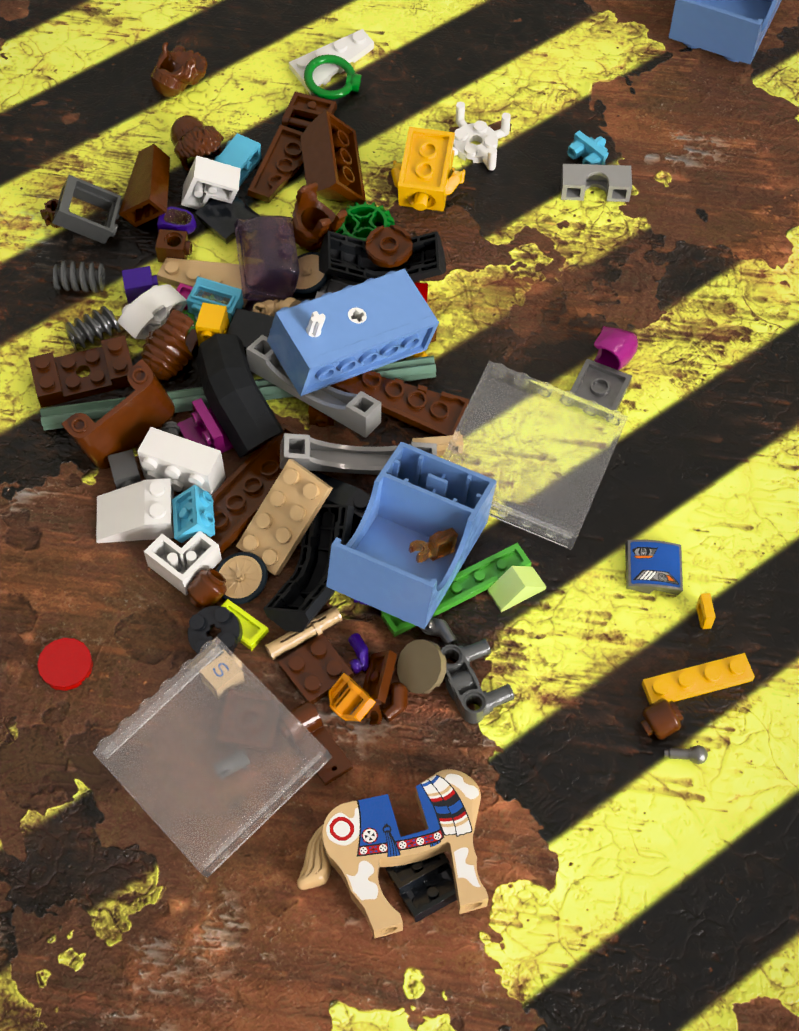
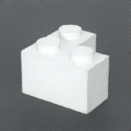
(209, 180)
(182, 564)

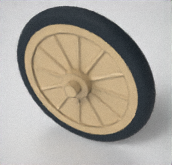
(310, 277)
(244, 576)

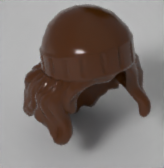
(177, 71)
(194, 139)

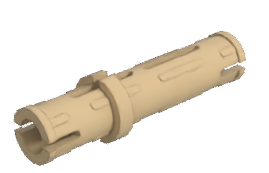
(293, 639)

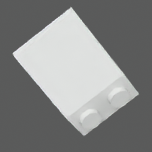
(136, 512)

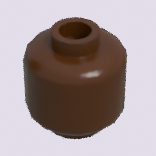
(206, 588)
(661, 719)

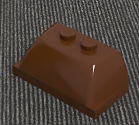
(333, 159)

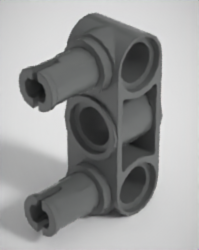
(464, 685)

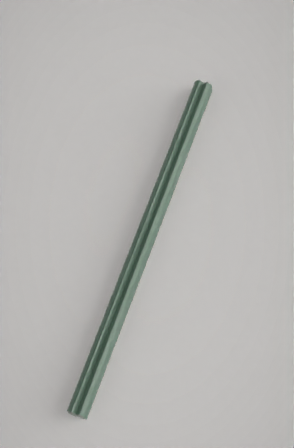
(403, 369)

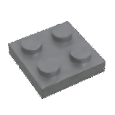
(601, 384)

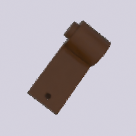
(339, 763)

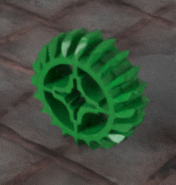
(364, 219)

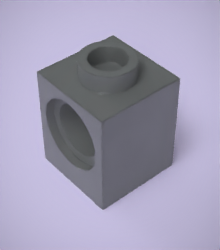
(124, 468)

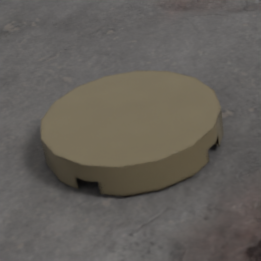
(421, 666)

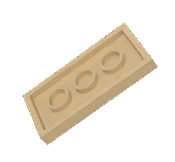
(284, 516)

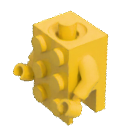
(426, 169)

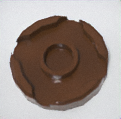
(389, 246)

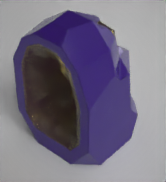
(177, 219)

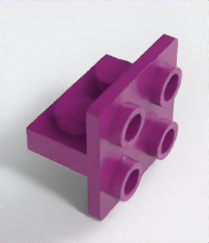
(204, 428)

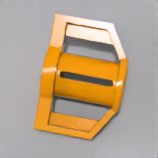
(349, 699)

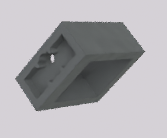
(91, 194)

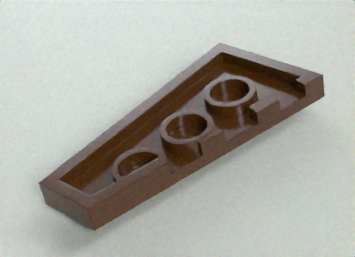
(278, 165)

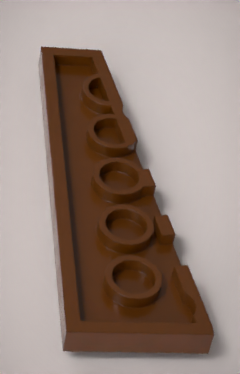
(414, 405)

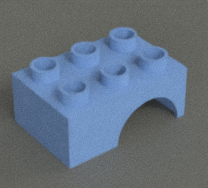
(723, 26)
(409, 503)

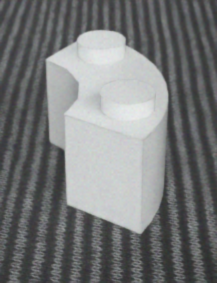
(151, 310)

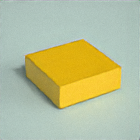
(705, 611)

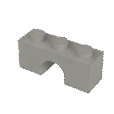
(613, 179)

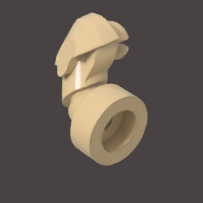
(271, 307)

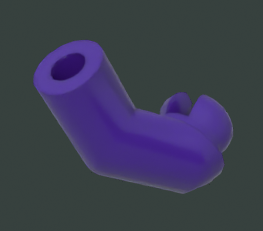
(362, 653)

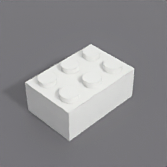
(182, 460)

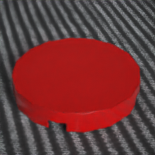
(65, 664)

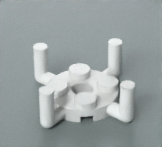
(478, 131)

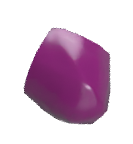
(615, 347)

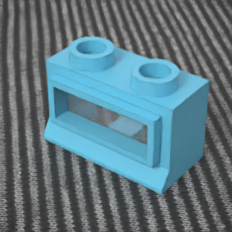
(214, 293)

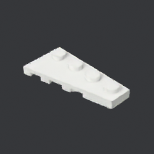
(349, 47)

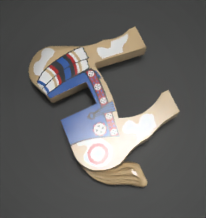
(365, 836)

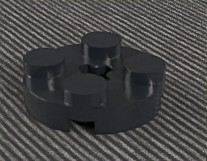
(216, 617)

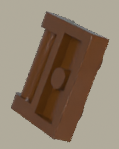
(308, 107)

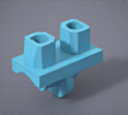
(589, 148)

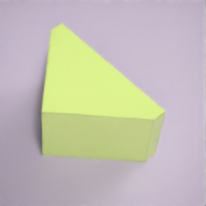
(515, 586)

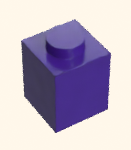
(138, 281)

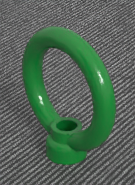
(352, 82)

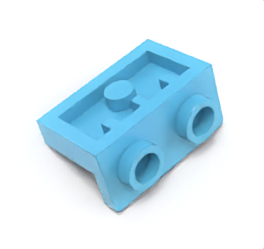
(193, 513)

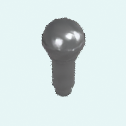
(696, 754)

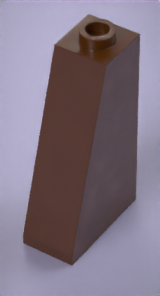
(147, 188)

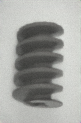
(79, 277)
(91, 327)

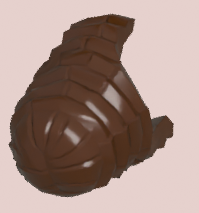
(313, 218)
(170, 346)

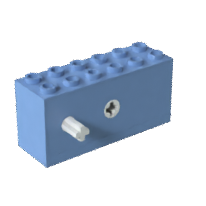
(351, 331)

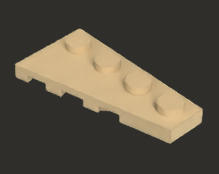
(186, 271)

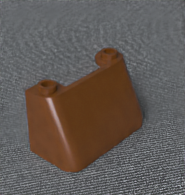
(127, 422)

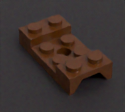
(58, 378)

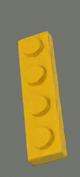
(699, 679)

